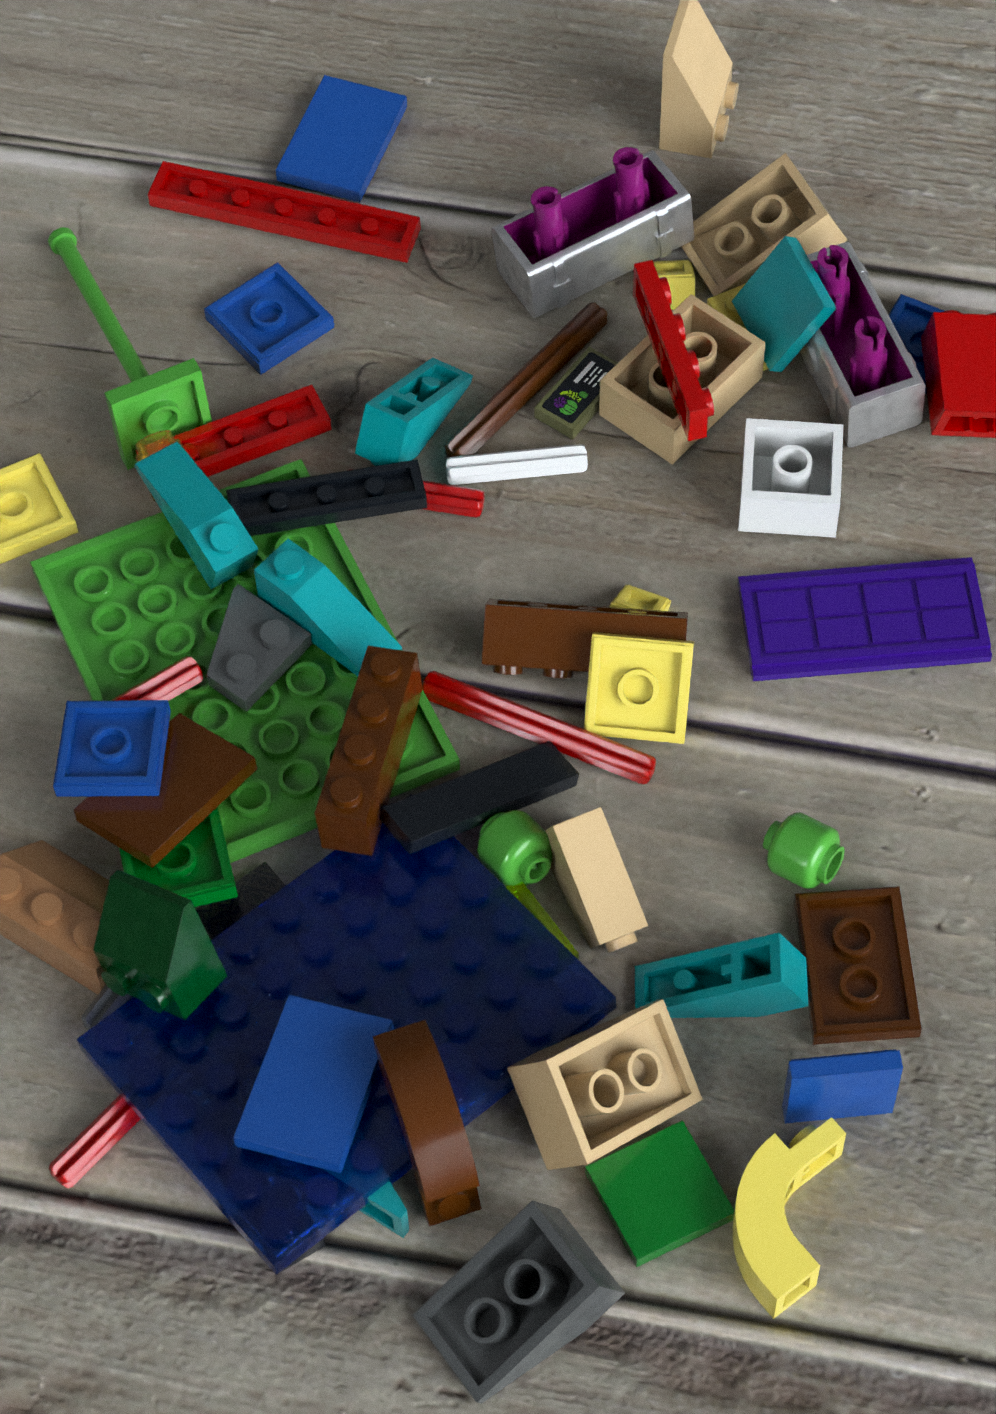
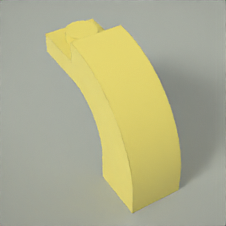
(765, 1248)

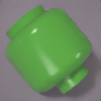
(515, 848)
(803, 850)

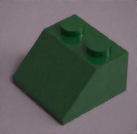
(155, 947)

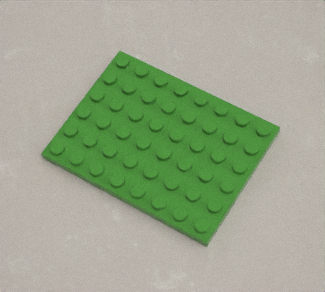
(141, 604)

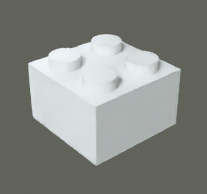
(791, 477)

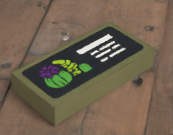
(576, 395)

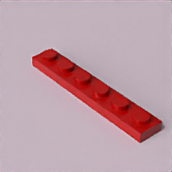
(284, 211)

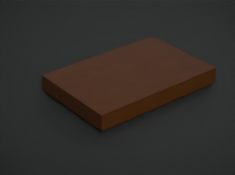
(195, 780)
(857, 965)

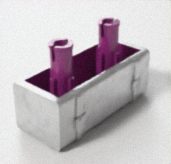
(593, 231)
(860, 356)

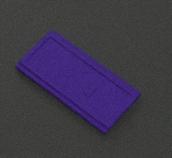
(863, 619)

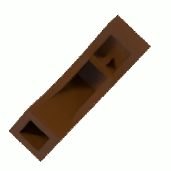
(429, 1122)

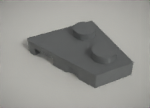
(253, 649)

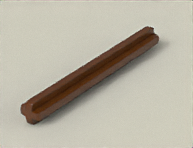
(527, 381)

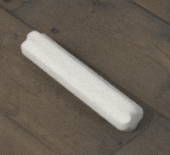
(516, 464)

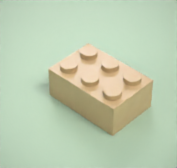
(637, 395)

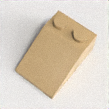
(695, 85)
(751, 222)
(604, 1086)

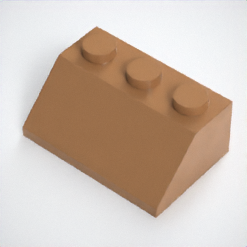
(53, 909)

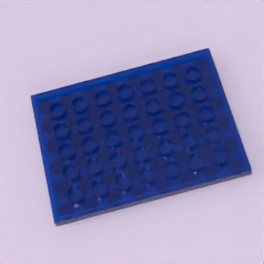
(369, 935)

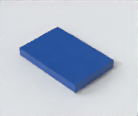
(341, 138)
(312, 1084)

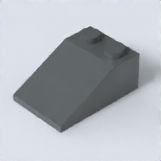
(518, 1301)

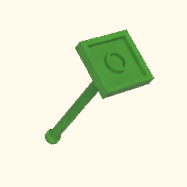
(149, 403)

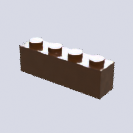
(560, 635)
(369, 750)

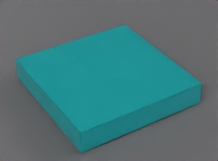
(784, 303)

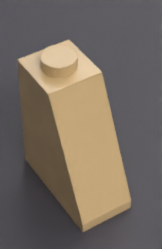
(595, 881)

